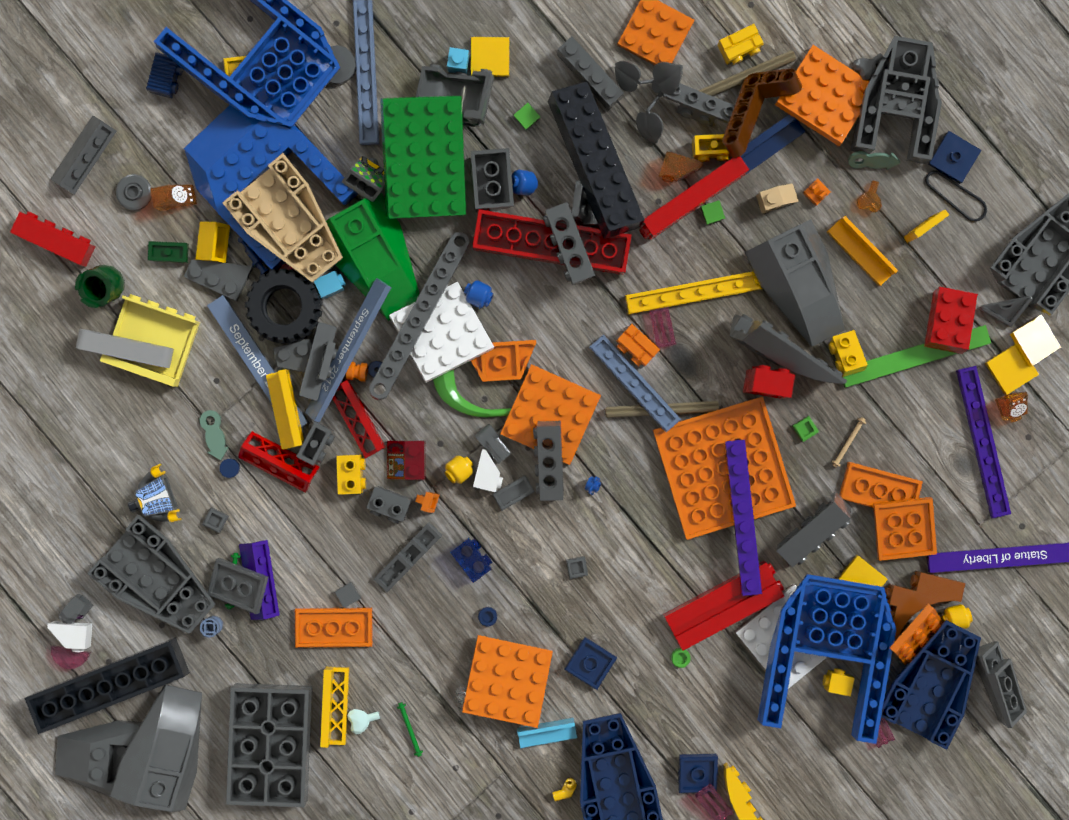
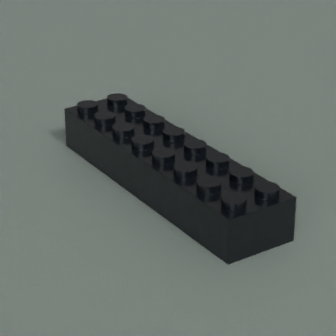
(595, 160)
(107, 685)

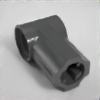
(490, 440)

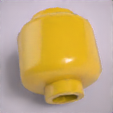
(459, 469)
(958, 615)

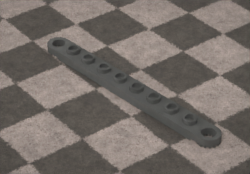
(419, 316)

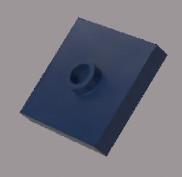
(954, 157)
(590, 663)
(697, 772)

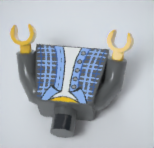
(155, 497)

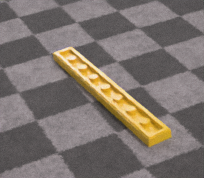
(692, 292)

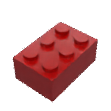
(951, 320)
(768, 382)

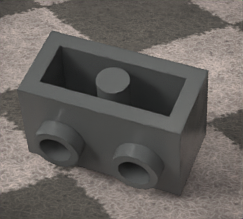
(315, 444)
(389, 504)

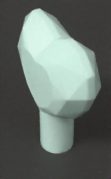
(360, 720)

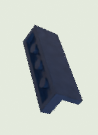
(771, 141)

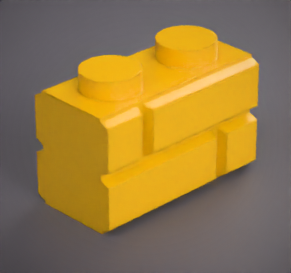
(740, 44)

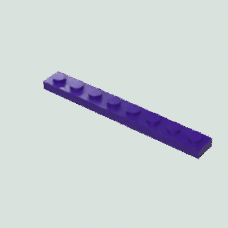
(743, 517)

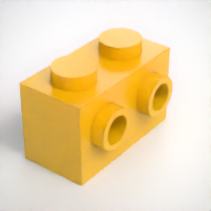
(709, 147)
(847, 353)
(350, 474)

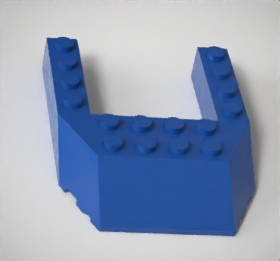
(276, 76)
(238, 151)
(836, 622)

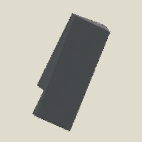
(1000, 684)

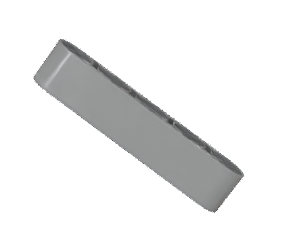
(124, 348)

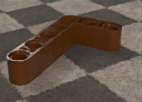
(749, 103)

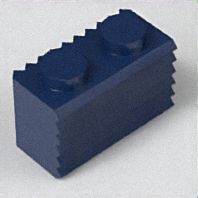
(163, 76)

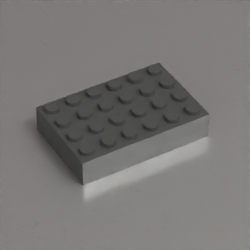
(269, 745)

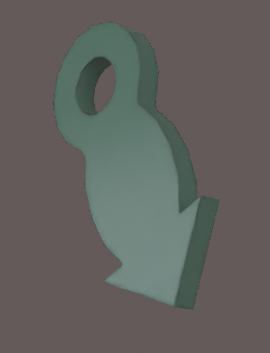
(873, 160)
(214, 435)

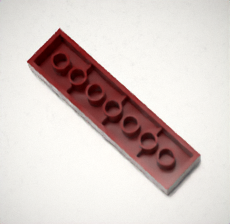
(531, 240)

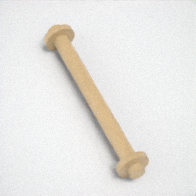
(861, 421)

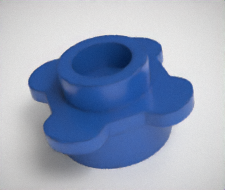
(593, 485)

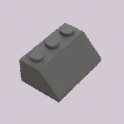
(492, 179)

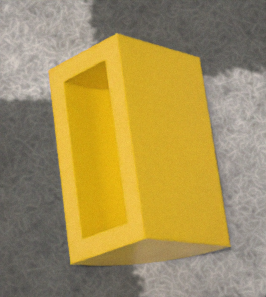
(212, 242)

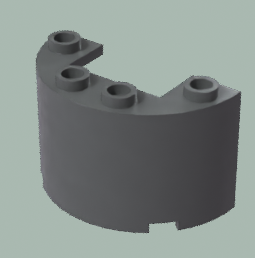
(473, 89)

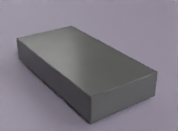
(513, 493)

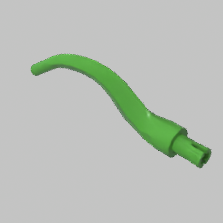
(448, 392)

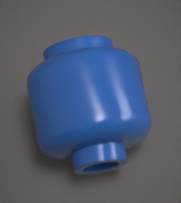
(524, 182)
(478, 294)

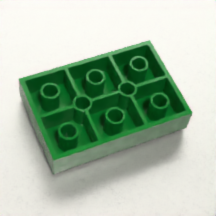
(423, 156)

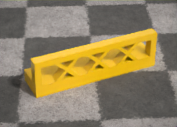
(327, 720)

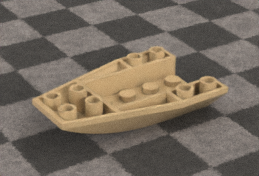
(286, 219)

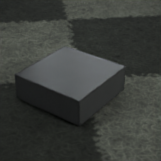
(215, 520)
(577, 567)
(347, 594)

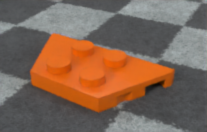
(505, 361)

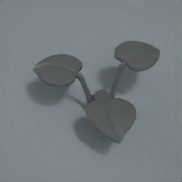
(664, 81)

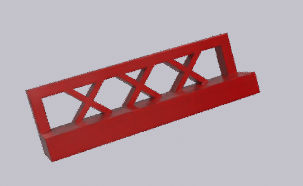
(363, 416)
(275, 464)

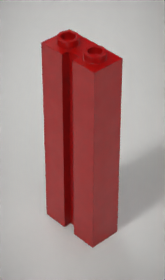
(693, 198)
(721, 607)

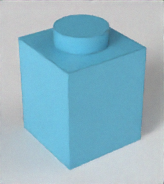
(458, 60)
(330, 284)

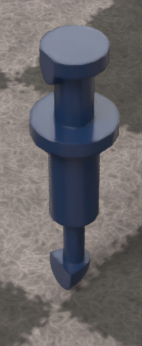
(257, 262)

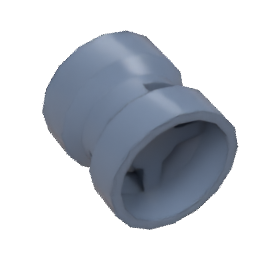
(211, 626)

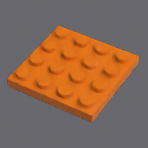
(828, 96)
(550, 398)
(507, 681)

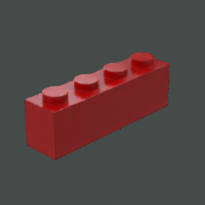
(52, 239)

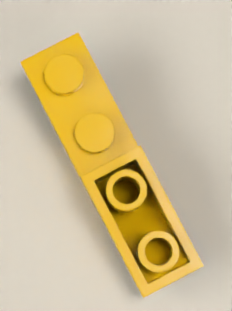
(739, 794)

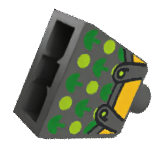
(365, 178)

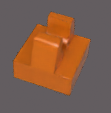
(816, 192)
(428, 501)

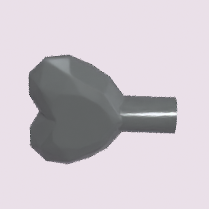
(866, 67)

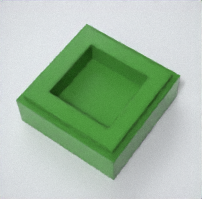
(526, 116)
(712, 212)
(805, 428)

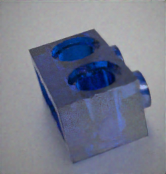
(467, 562)

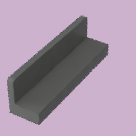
(83, 155)

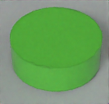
(680, 658)

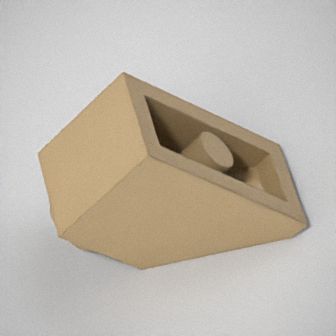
(776, 197)

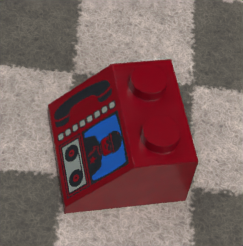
(406, 460)

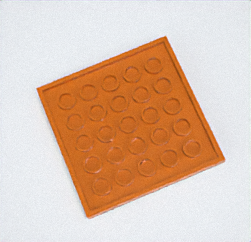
(698, 468)

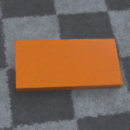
(870, 486)
(333, 627)

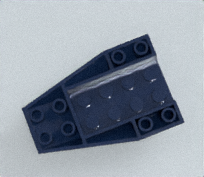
(935, 685)
(614, 774)

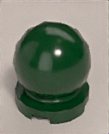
(99, 285)

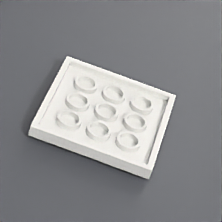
(450, 336)
(759, 632)

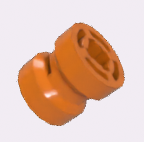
(357, 371)

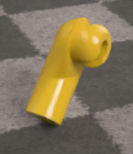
(567, 790)

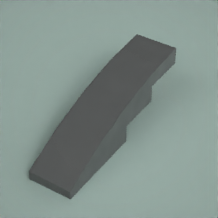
(408, 557)

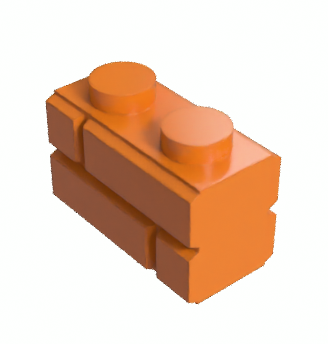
(637, 345)

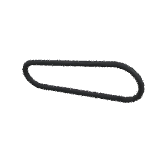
(949, 202)

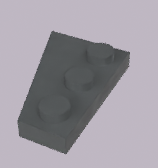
(219, 277)

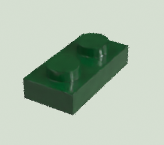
(168, 252)

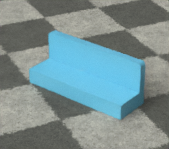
(547, 732)

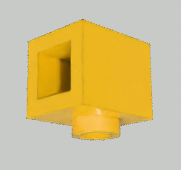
(838, 682)

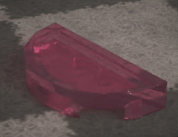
(67, 659)

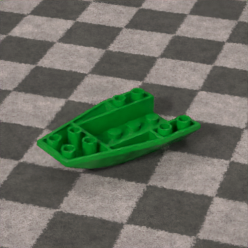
(374, 249)

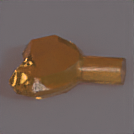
(870, 199)

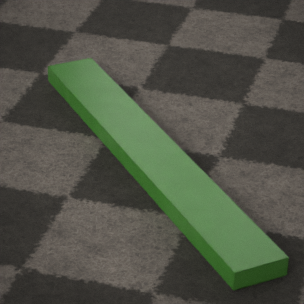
(910, 358)

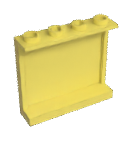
(155, 326)

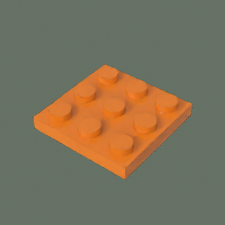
(655, 32)
(905, 528)
(916, 634)

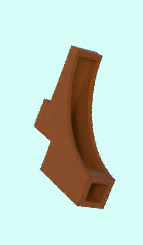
(925, 590)

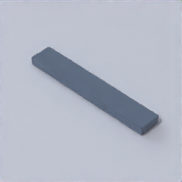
(634, 383)

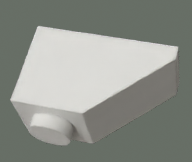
(487, 473)
(72, 636)

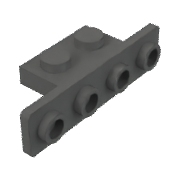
(700, 105)
(319, 361)

